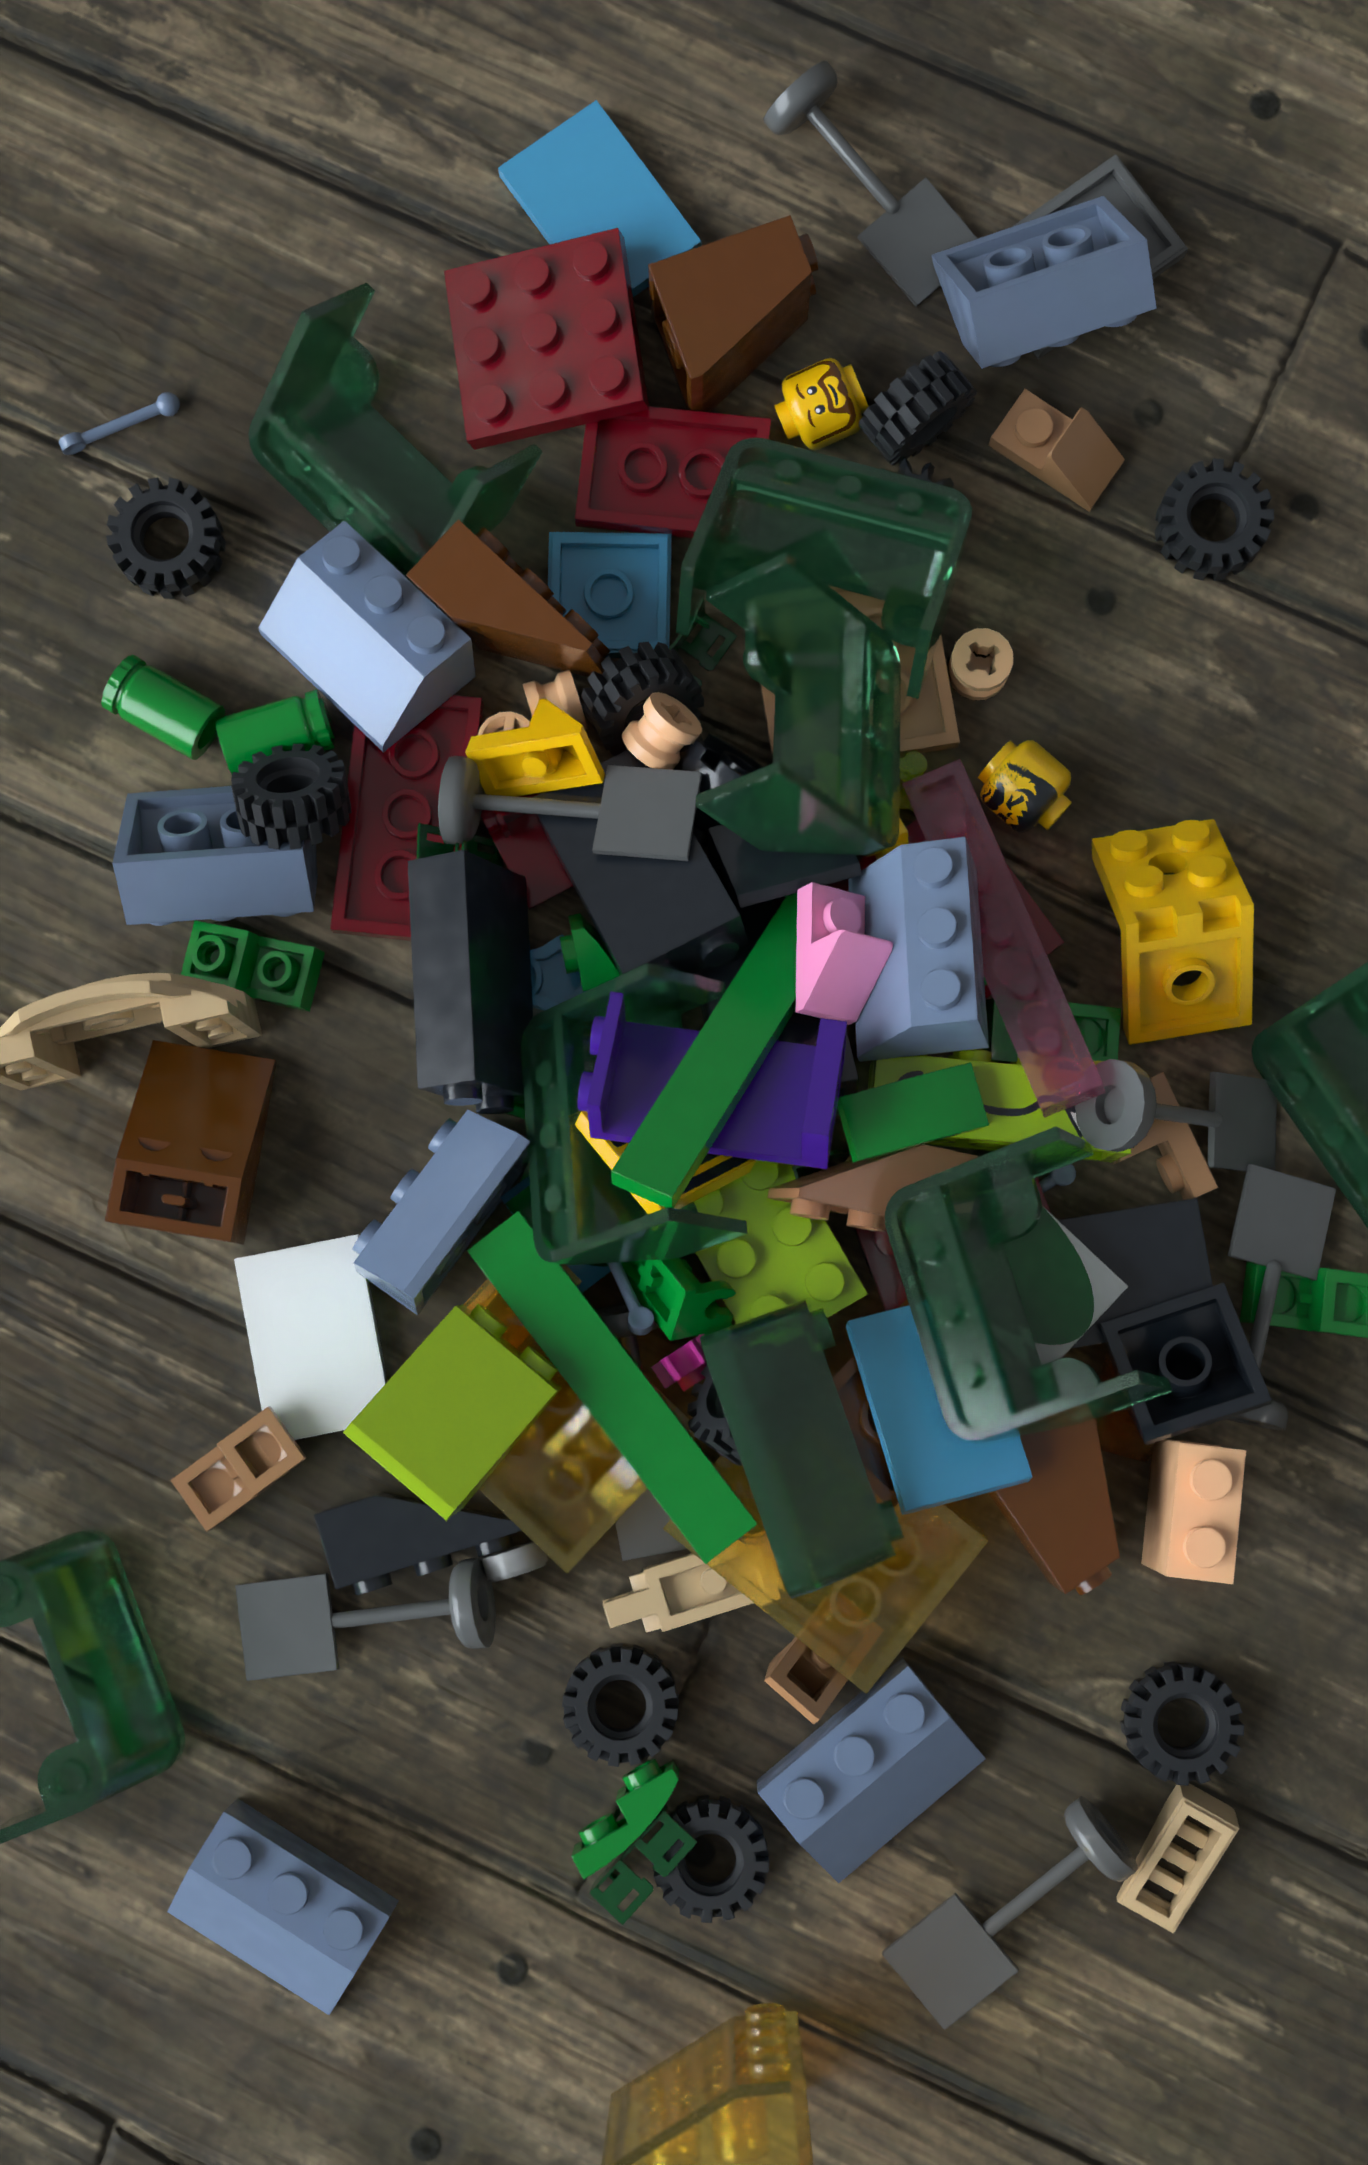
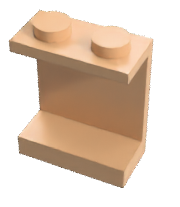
(1193, 1510)

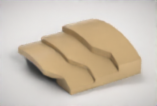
(41, 1036)

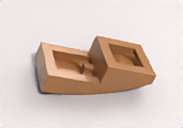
(238, 1469)

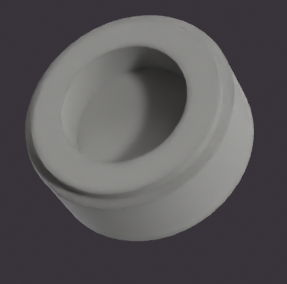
(513, 1561)

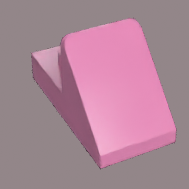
(833, 954)

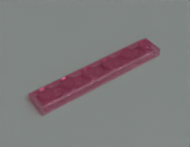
(1012, 953)

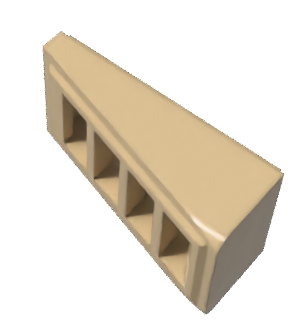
(1171, 1822)

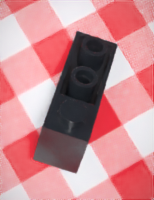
(399, 1531)

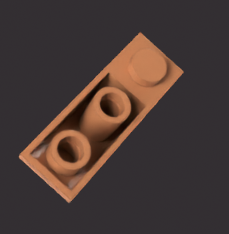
(864, 1186)

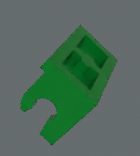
(677, 1298)

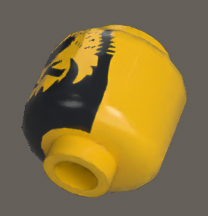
(1025, 786)

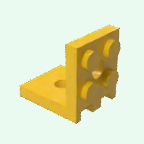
(1176, 926)

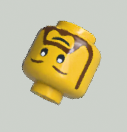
(821, 403)

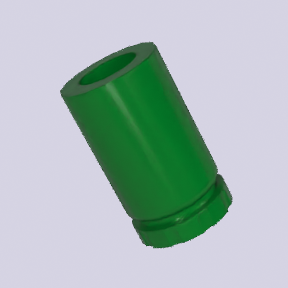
(162, 706)
(275, 724)

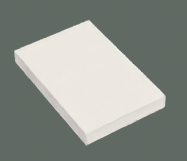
(312, 1334)

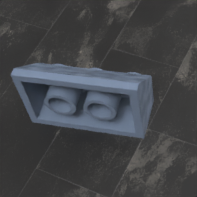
(1046, 282)
(367, 637)
(189, 861)
(934, 978)
(441, 1208)
(869, 1771)
(282, 1905)

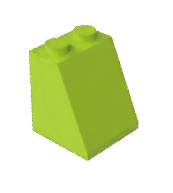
(455, 1409)

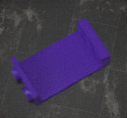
(779, 1119)

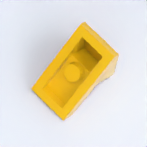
(536, 758)

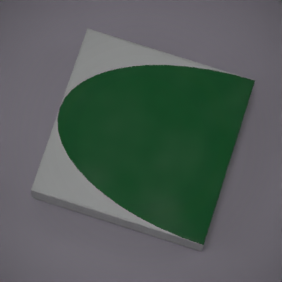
(1059, 1285)

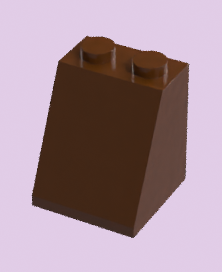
(731, 306)
(1064, 1508)

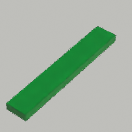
(715, 1068)
(613, 1389)

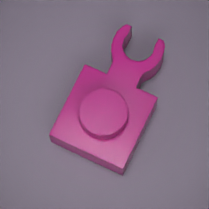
(682, 1365)

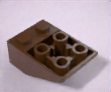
(503, 605)
(192, 1143)

